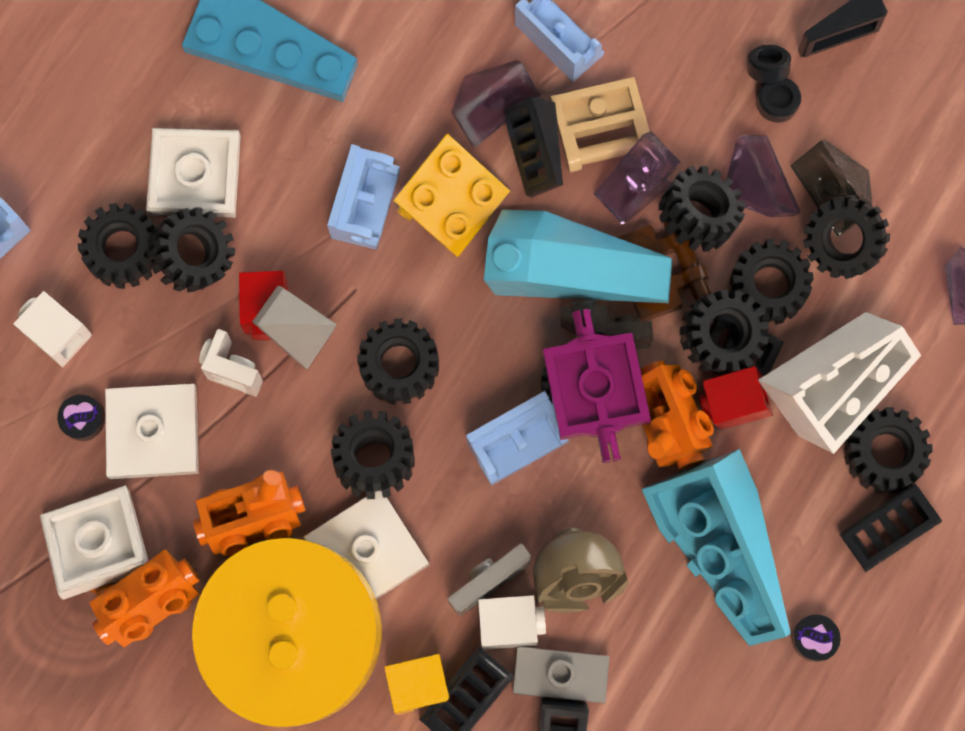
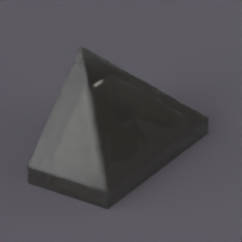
(832, 174)

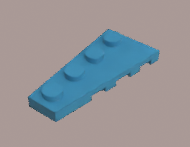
(270, 45)

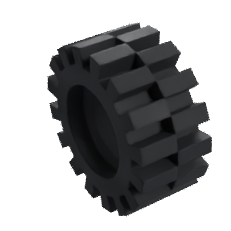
(692, 224)
(101, 229)
(211, 237)
(820, 241)
(786, 261)
(749, 329)
(395, 335)
(373, 431)
(913, 441)

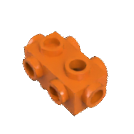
(676, 428)
(248, 513)
(143, 599)

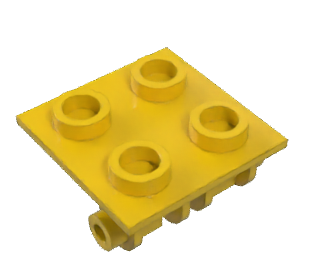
(451, 195)

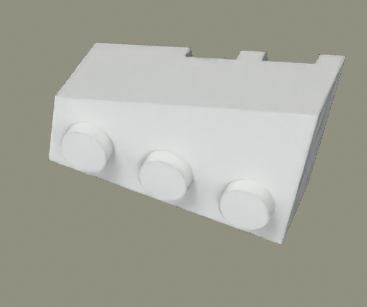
(841, 379)

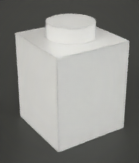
(52, 328)
(510, 622)

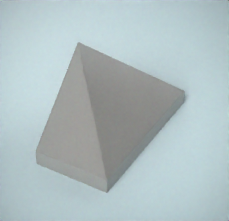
(294, 326)

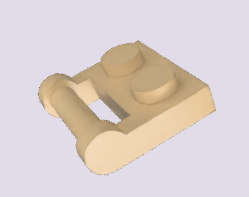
(597, 111)

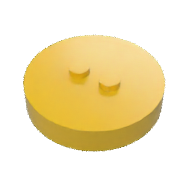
(286, 632)

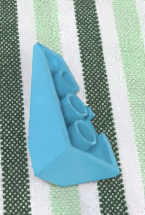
(559, 258)
(722, 531)

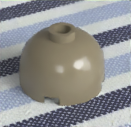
(577, 569)

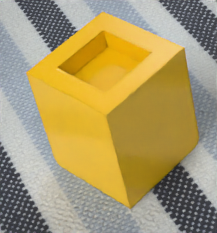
(416, 684)

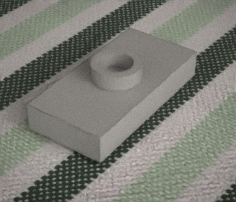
(488, 578)
(561, 675)

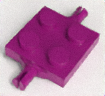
(596, 386)

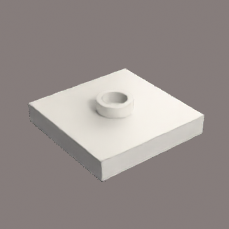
(193, 171)
(151, 431)
(93, 542)
(374, 542)

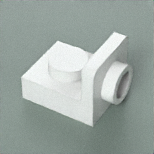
(234, 373)

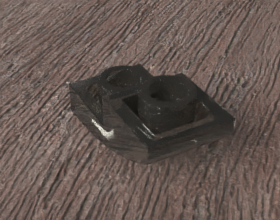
(641, 330)

